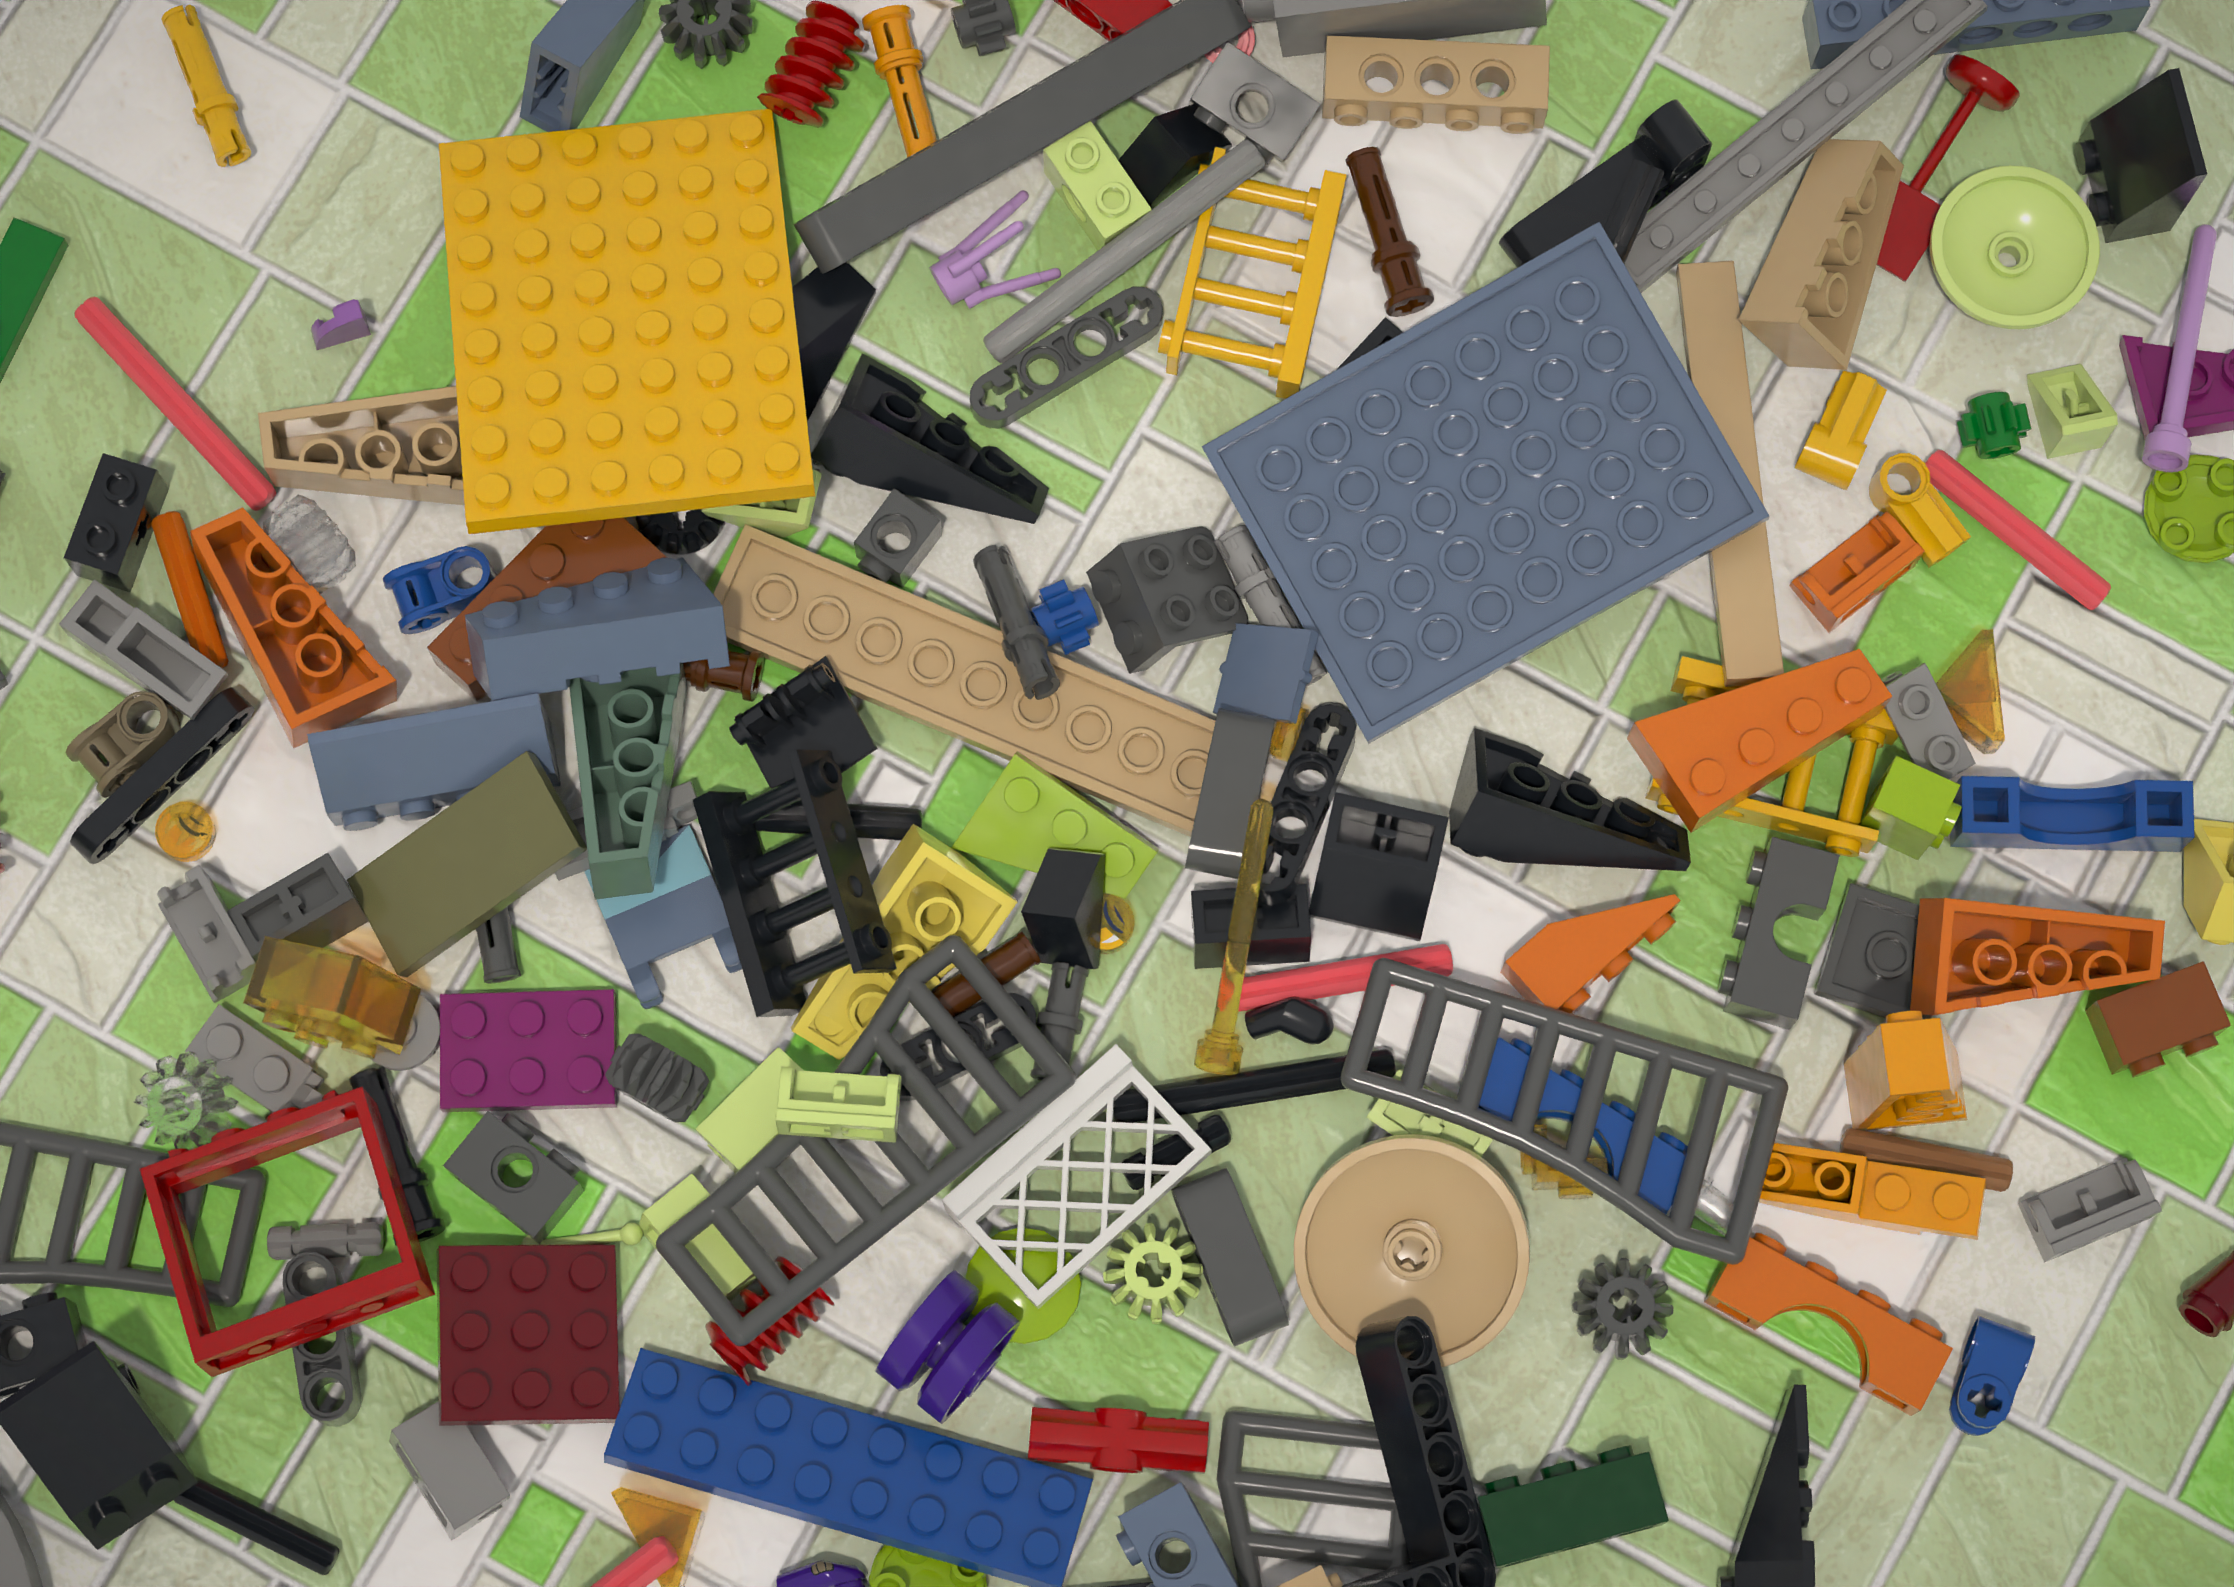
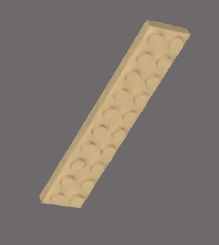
(959, 682)

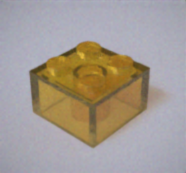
(331, 998)

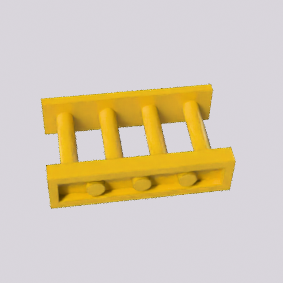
(1294, 309)
(1842, 836)

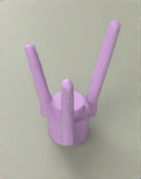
(961, 272)

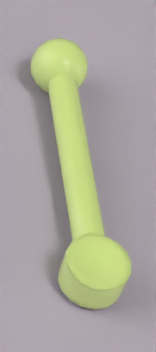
(629, 1234)

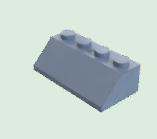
(425, 758)

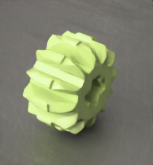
(1138, 1287)

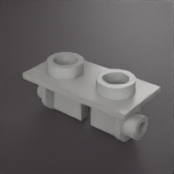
(1926, 723)

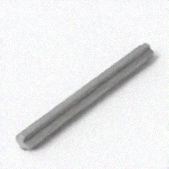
(1124, 251)

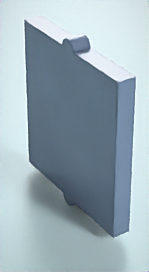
(1266, 671)

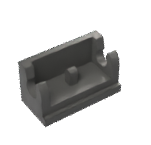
(303, 908)

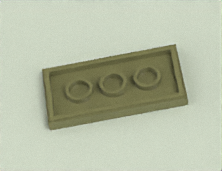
(466, 864)

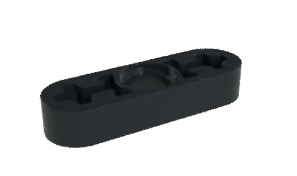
(1003, 1039)

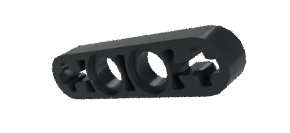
(162, 775)
(1306, 805)

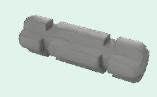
(326, 1239)

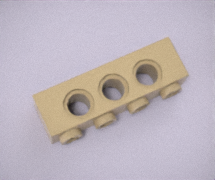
(1461, 66)

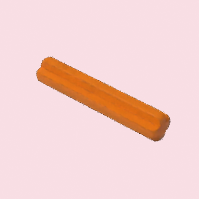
(188, 587)

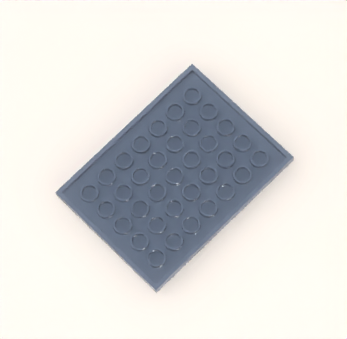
(1485, 482)

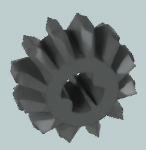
(708, 38)
(657, 1077)
(1642, 1307)

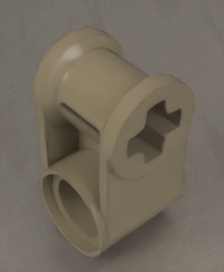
(120, 743)

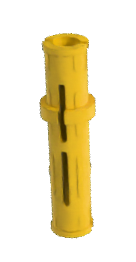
(213, 104)

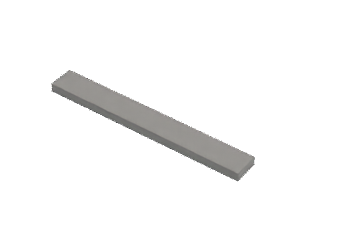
(1794, 132)

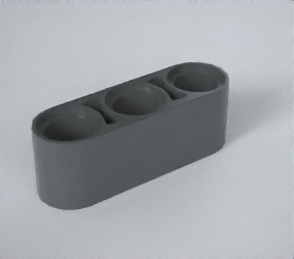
(1228, 790)
(1230, 1257)
(334, 1366)

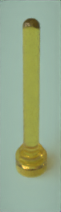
(1219, 1048)

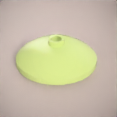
(2035, 222)

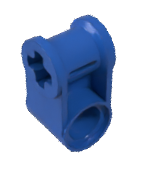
(436, 588)
(1990, 1366)

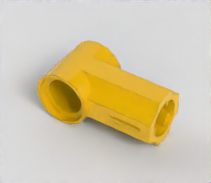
(1838, 439)
(1922, 512)

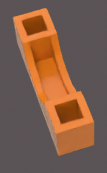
(1894, 1357)

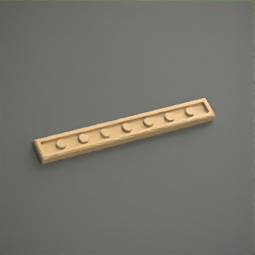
(1743, 565)

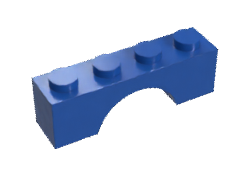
(2111, 818)
(1611, 1129)

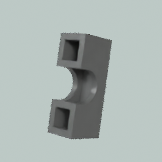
(1762, 979)

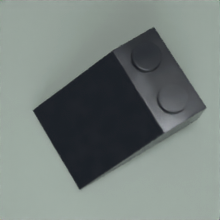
(2142, 160)
(96, 1445)

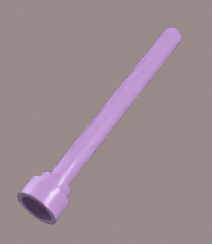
(2168, 445)

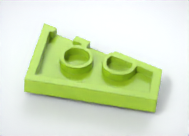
(1036, 812)

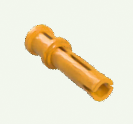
(901, 62)

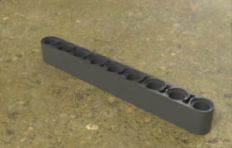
(1017, 128)

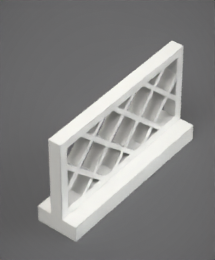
(1040, 1141)

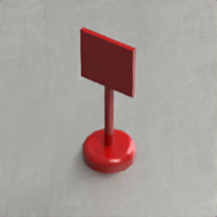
(1914, 213)

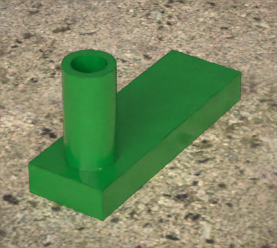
(26, 269)

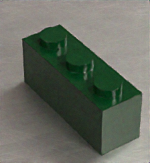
(1571, 1507)

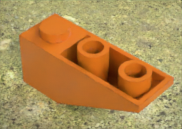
(1576, 951)

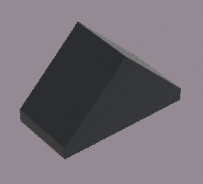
(1170, 153)
(1066, 907)

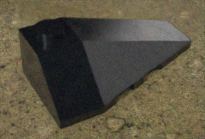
(827, 317)
(895, 441)
(1532, 815)
(1770, 1537)

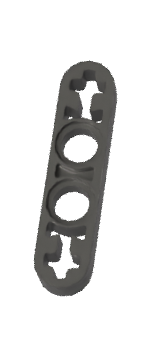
(1061, 350)

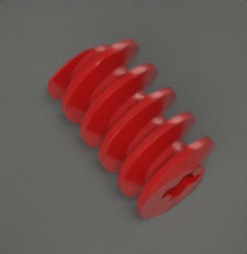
(812, 64)
(740, 1356)

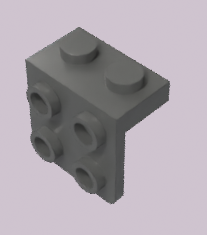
(1165, 594)

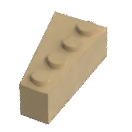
(1825, 256)
(369, 447)

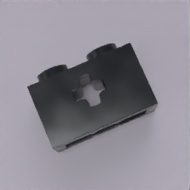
(116, 522)

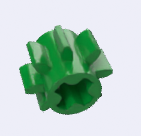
(1994, 425)

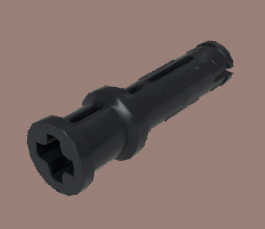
(413, 1179)

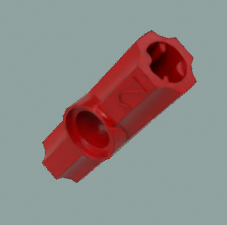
(1118, 1440)

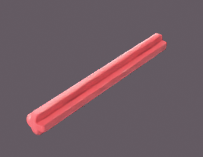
(175, 403)

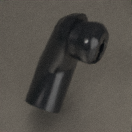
(1292, 1017)

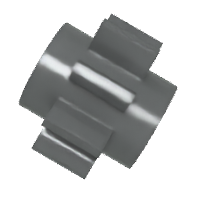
(983, 24)

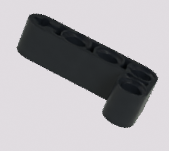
(1664, 140)

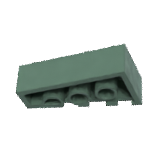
(626, 770)

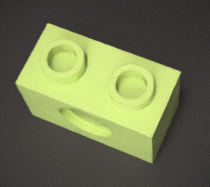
(1093, 184)

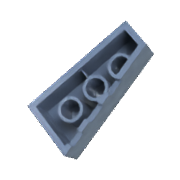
(598, 631)

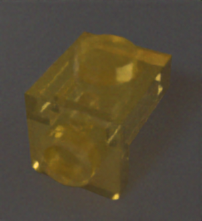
(1547, 1178)

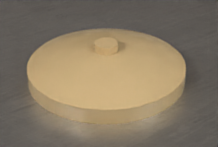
(1413, 1234)

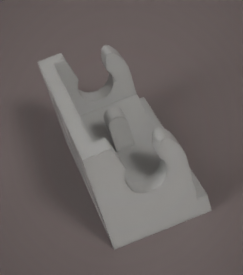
(207, 934)
(2089, 1208)
(449, 1470)

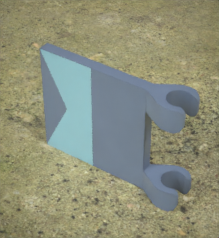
(671, 918)

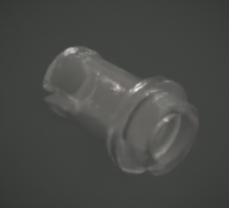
(1714, 1207)

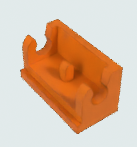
(1857, 571)

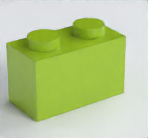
(1911, 808)

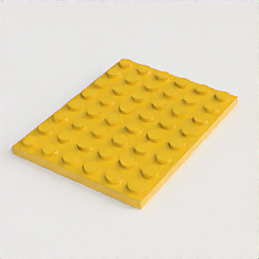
(623, 322)

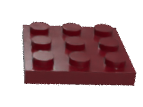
(527, 1334)

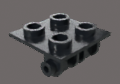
(803, 715)

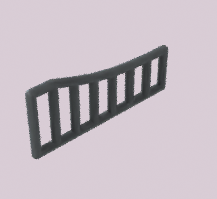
(1572, 1159)
(923, 1182)
(115, 1270)
(1235, 1483)

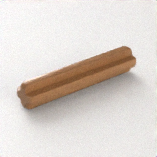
(1928, 1156)

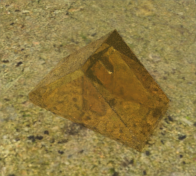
(1973, 694)
(657, 1517)

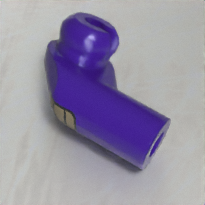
(822, 1575)

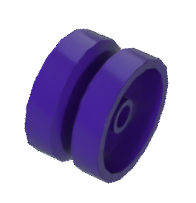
(954, 1352)

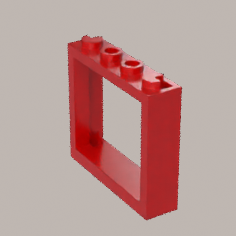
(310, 1317)

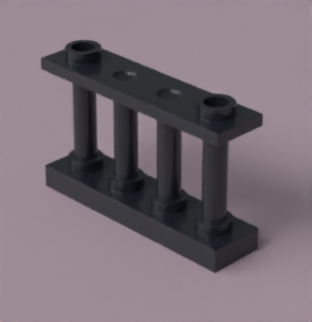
(749, 896)

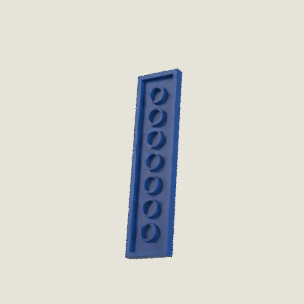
(848, 1471)

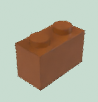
(2159, 1019)

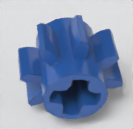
(1065, 616)

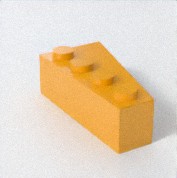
(1905, 1075)

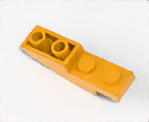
(1873, 1192)

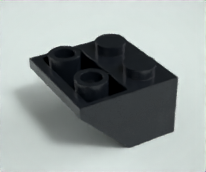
(1378, 866)

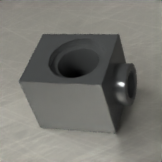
(900, 516)

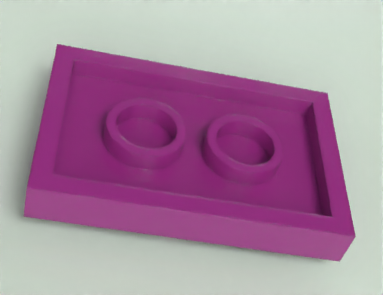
(527, 1050)

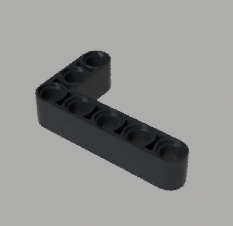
(1422, 1460)

